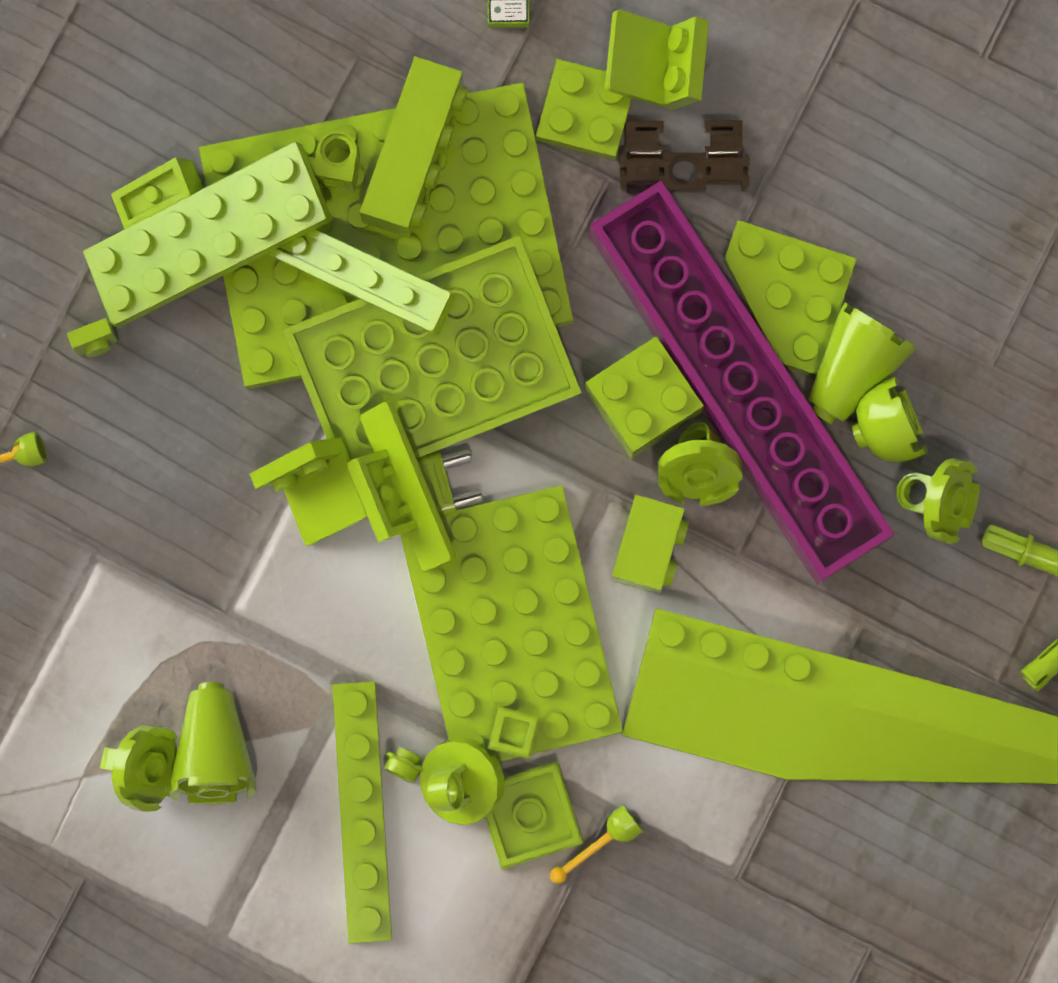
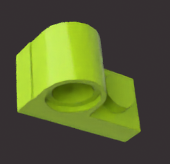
(335, 175)
(156, 190)

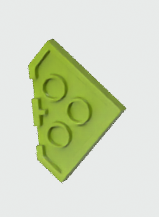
(789, 291)

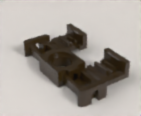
(647, 167)

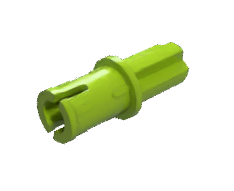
(1021, 549)

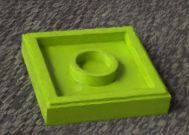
(533, 817)

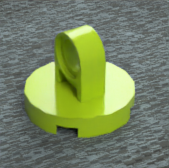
(699, 468)
(949, 499)
(142, 766)
(461, 781)

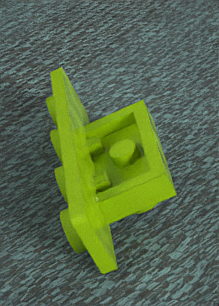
(396, 490)

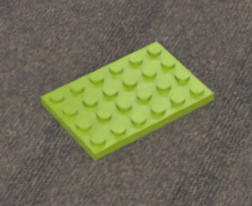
(484, 368)
(515, 624)

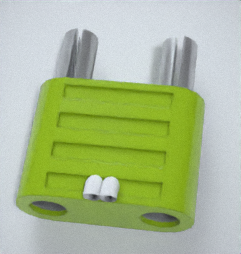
(434, 473)

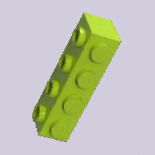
(413, 146)

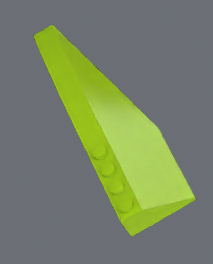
(824, 714)

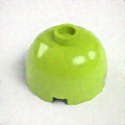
(888, 424)

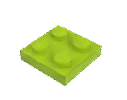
(582, 112)

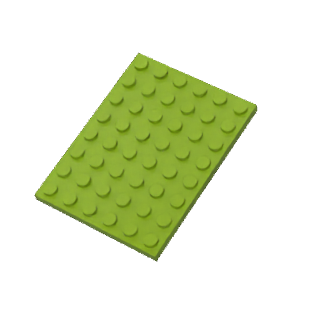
(484, 195)

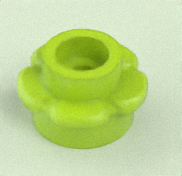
(403, 765)

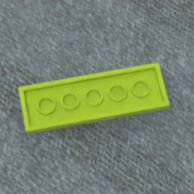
(207, 235)

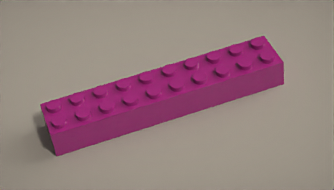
(740, 382)

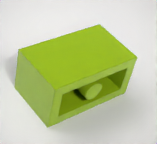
(648, 545)

